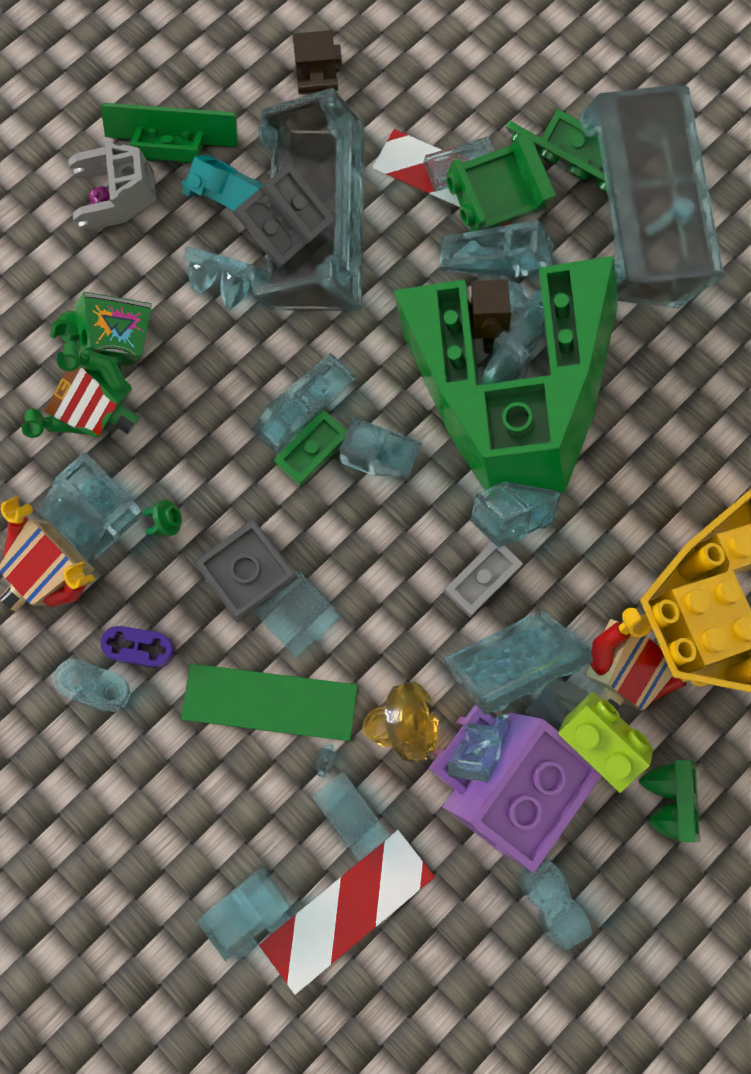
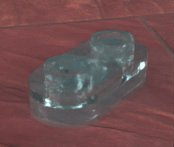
(93, 685)

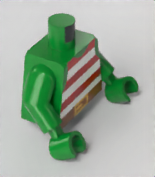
(86, 397)

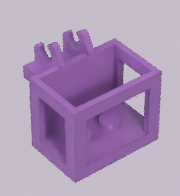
(530, 793)

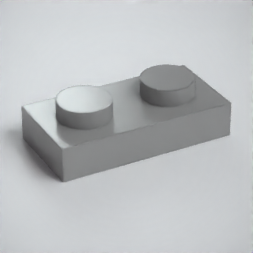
(482, 578)

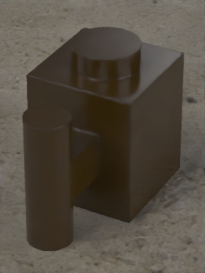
(316, 61)
(490, 311)

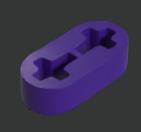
(138, 638)

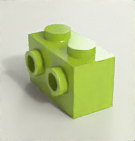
(607, 741)

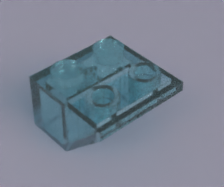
(88, 507)

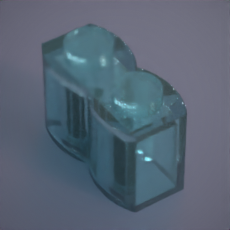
(244, 914)
(558, 914)

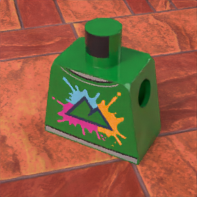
(112, 326)

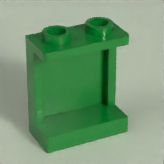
(500, 185)

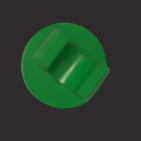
(66, 327)
(166, 519)

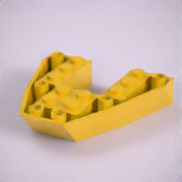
(701, 606)

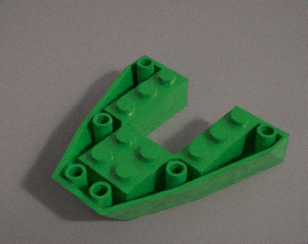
(521, 427)

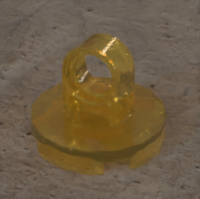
(407, 722)

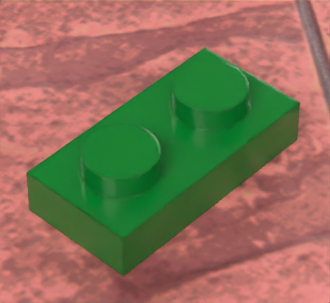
(311, 448)

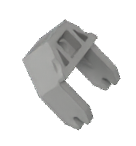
(129, 182)

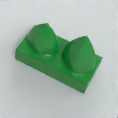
(676, 782)

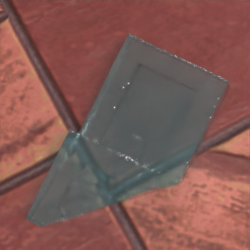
(480, 751)

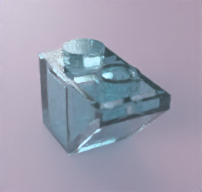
(378, 450)
(513, 510)

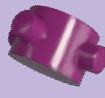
(99, 194)

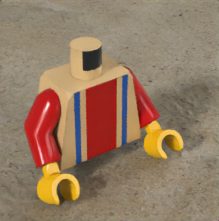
(39, 562)
(631, 664)

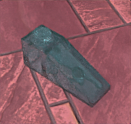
(498, 250)
(302, 402)

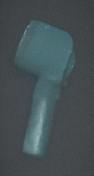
(681, 209)

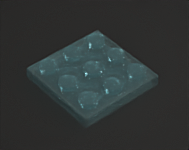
(517, 661)

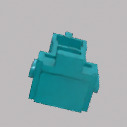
(219, 182)

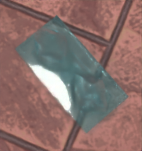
(235, 275)
(508, 361)

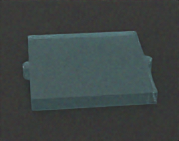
(298, 615)

